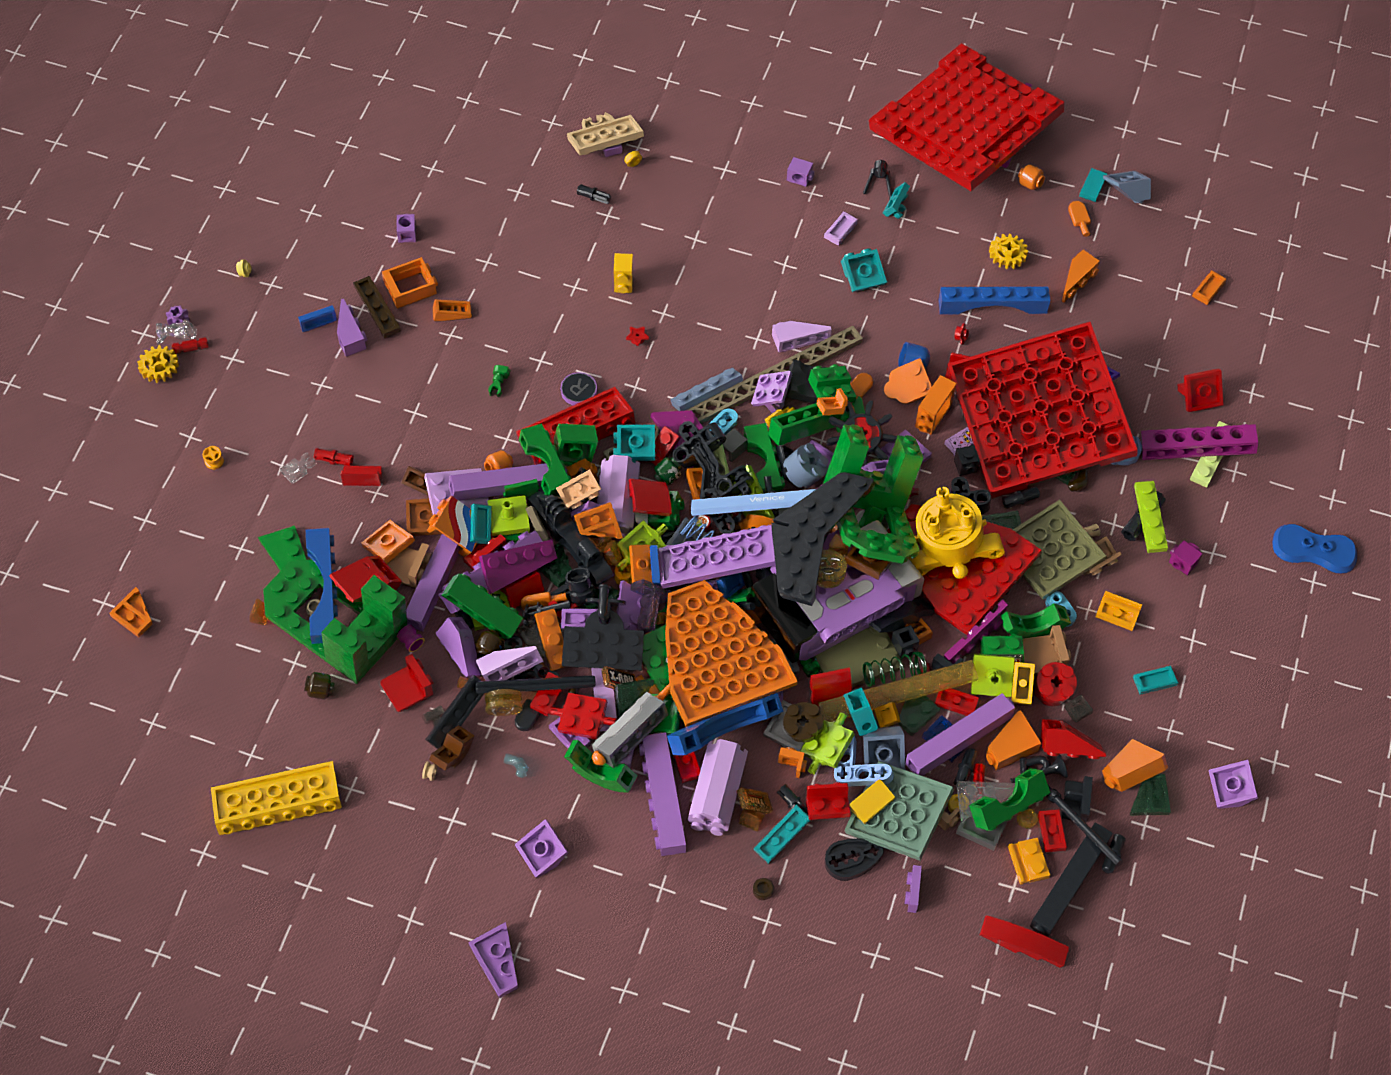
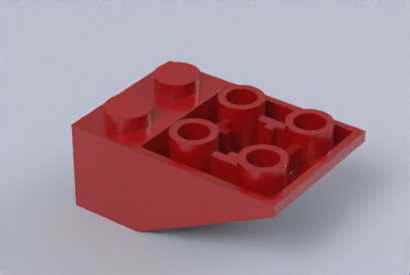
(356, 575)
(1063, 738)

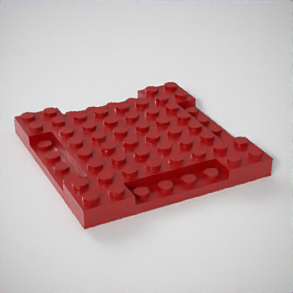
(966, 117)
(1041, 409)

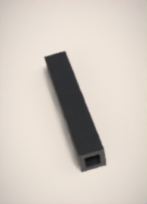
(1069, 883)

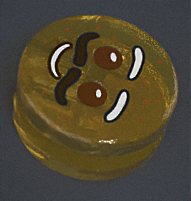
(832, 569)
(503, 702)

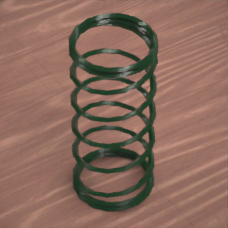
(872, 678)

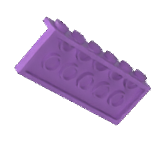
(716, 556)

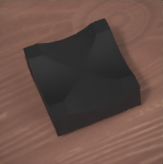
(799, 386)

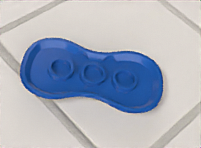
(1299, 545)

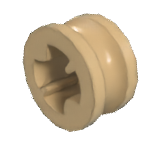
(429, 771)

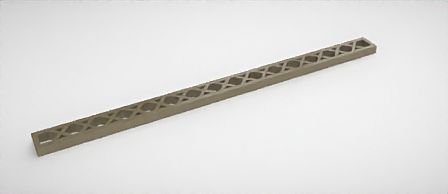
(747, 384)

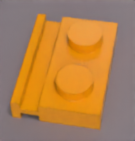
(1118, 610)
(1029, 861)

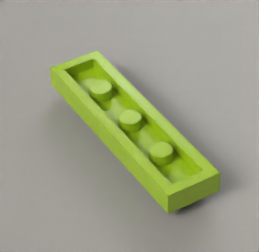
(1150, 517)

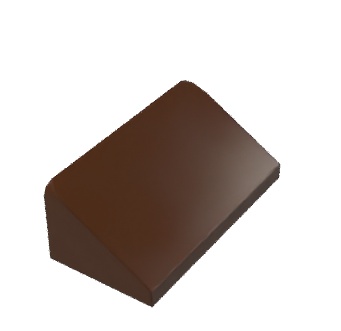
(415, 479)

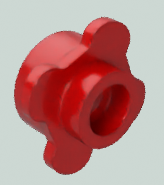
(961, 333)

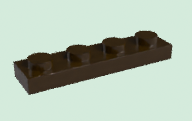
(376, 306)

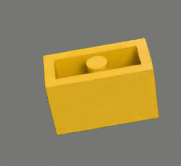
(623, 273)
(1023, 683)

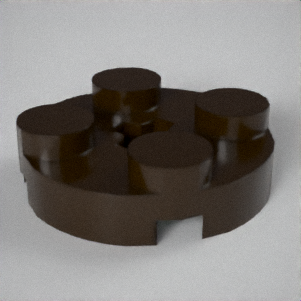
(799, 711)

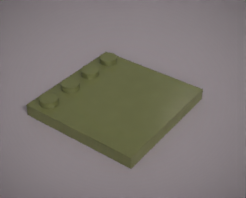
(1064, 546)
(856, 650)

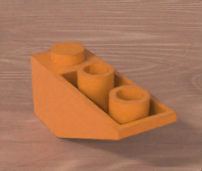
(1081, 270)

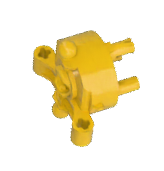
(952, 534)

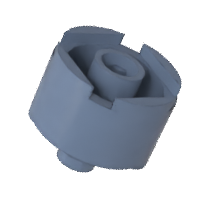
(805, 466)

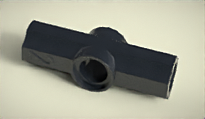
(1134, 526)

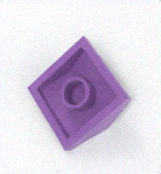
(1233, 785)
(542, 849)

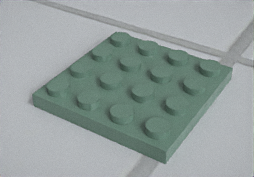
(909, 819)

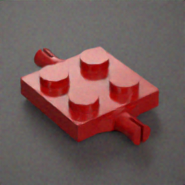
(582, 716)

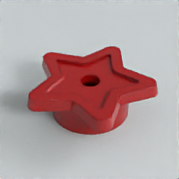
(637, 339)

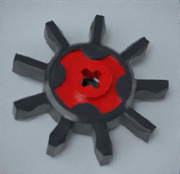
(871, 429)

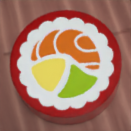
(704, 519)

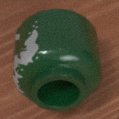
(667, 470)

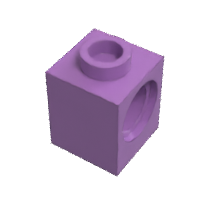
(800, 172)
(406, 228)

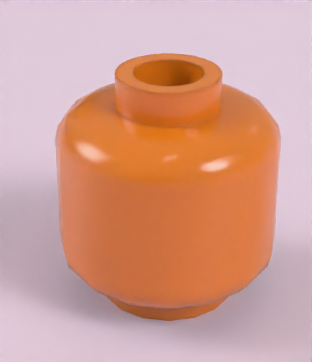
(1031, 177)
(498, 460)

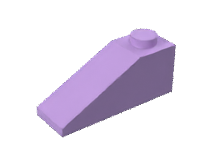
(794, 334)
(508, 663)

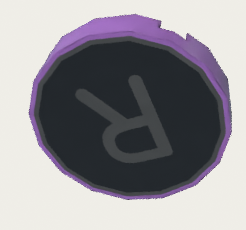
(578, 388)

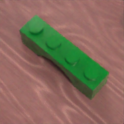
(537, 442)
(760, 443)
(1028, 789)

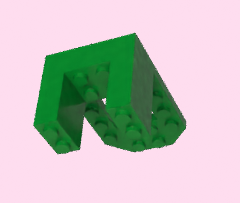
(888, 493)
(348, 649)

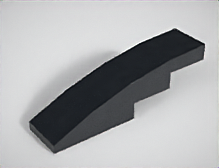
(907, 613)

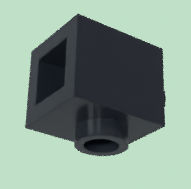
(966, 460)
(905, 641)

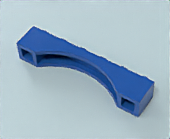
(960, 299)
(319, 550)
(700, 733)

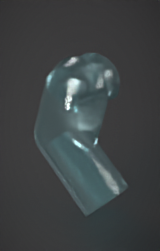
(519, 764)

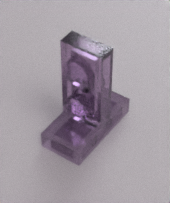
(649, 603)

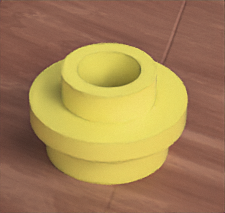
(243, 268)

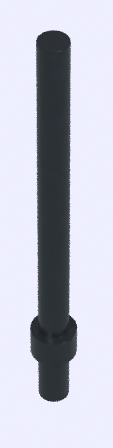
(1055, 797)

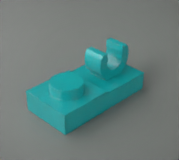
(894, 204)

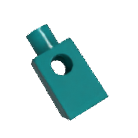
(862, 717)

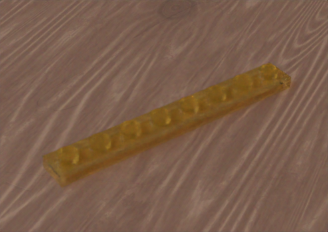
(906, 689)

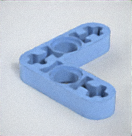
(853, 771)

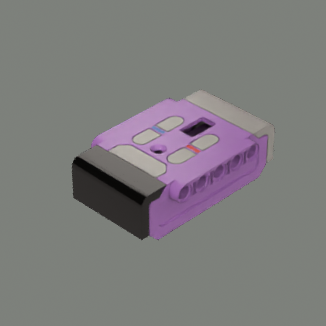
(837, 611)

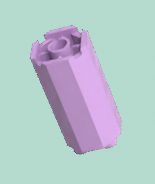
(615, 489)
(717, 787)

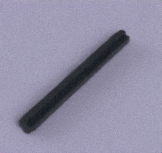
(537, 684)

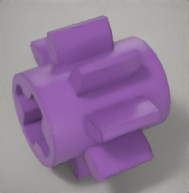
(177, 315)

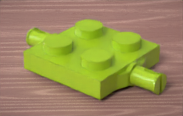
(640, 535)
(828, 745)

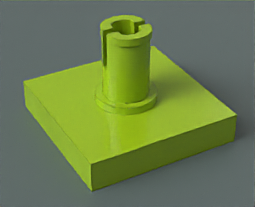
(509, 516)
(994, 675)

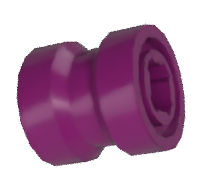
(411, 639)

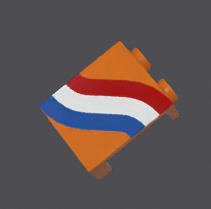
(454, 522)

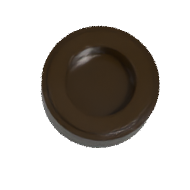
(763, 889)

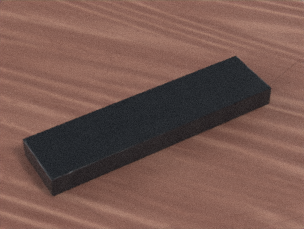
(456, 712)

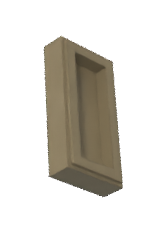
(537, 523)

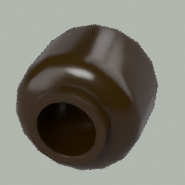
(488, 643)
(319, 685)

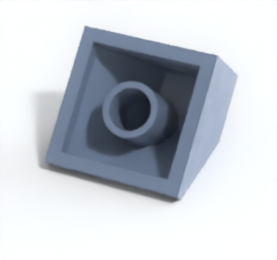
(1131, 184)
(885, 746)

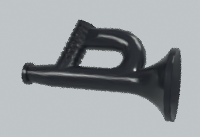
(1057, 767)

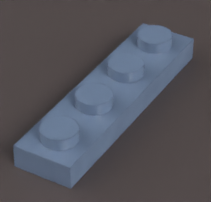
(706, 389)

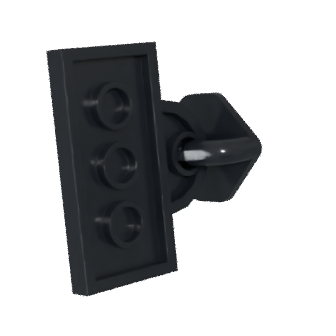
(603, 643)

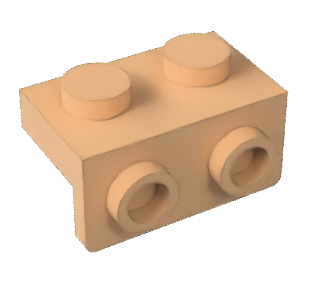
(578, 489)

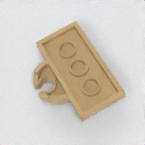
(604, 133)

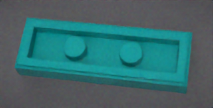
(782, 834)

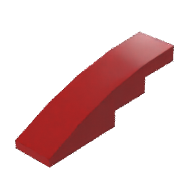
(1024, 940)

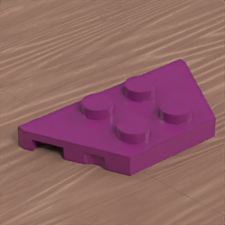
(673, 420)

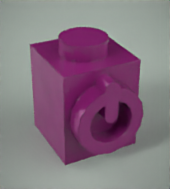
(1185, 557)

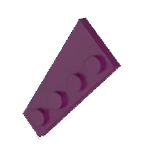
(511, 564)
(992, 622)

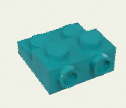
(863, 270)
(635, 442)

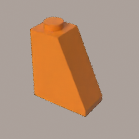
(1013, 742)
(1133, 765)

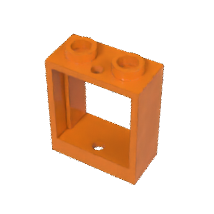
(404, 271)
(935, 405)

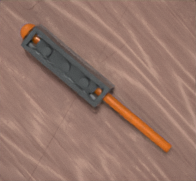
(630, 729)

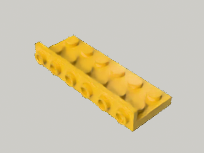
(275, 798)

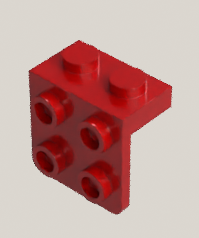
(408, 685)

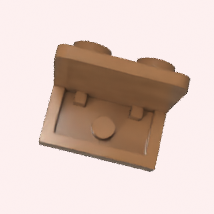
(411, 564)
(1046, 649)

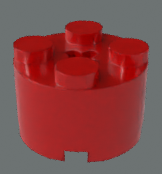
(1062, 676)

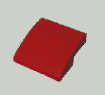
(650, 497)
(830, 685)

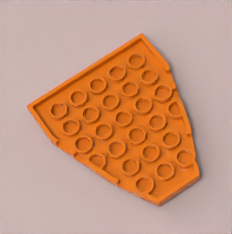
(718, 655)

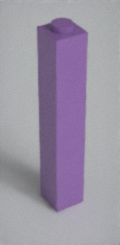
(492, 482)
(431, 583)
(960, 735)

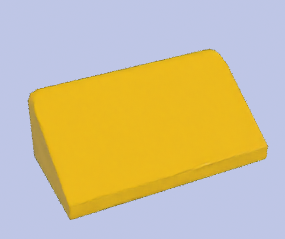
(871, 801)

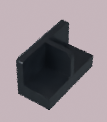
(1078, 797)

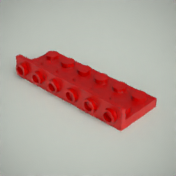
(602, 410)

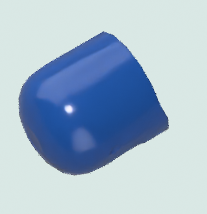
(913, 353)

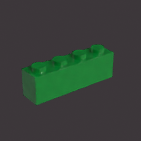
(799, 424)
(482, 606)

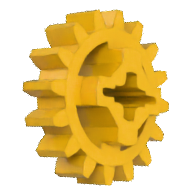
(1008, 251)
(158, 364)

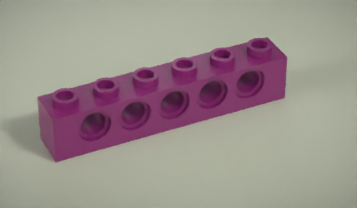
(1199, 442)

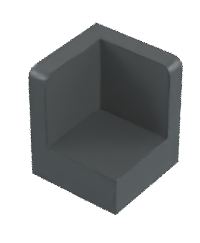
(735, 444)

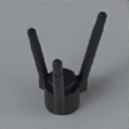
(879, 170)

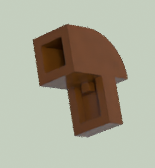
(454, 748)

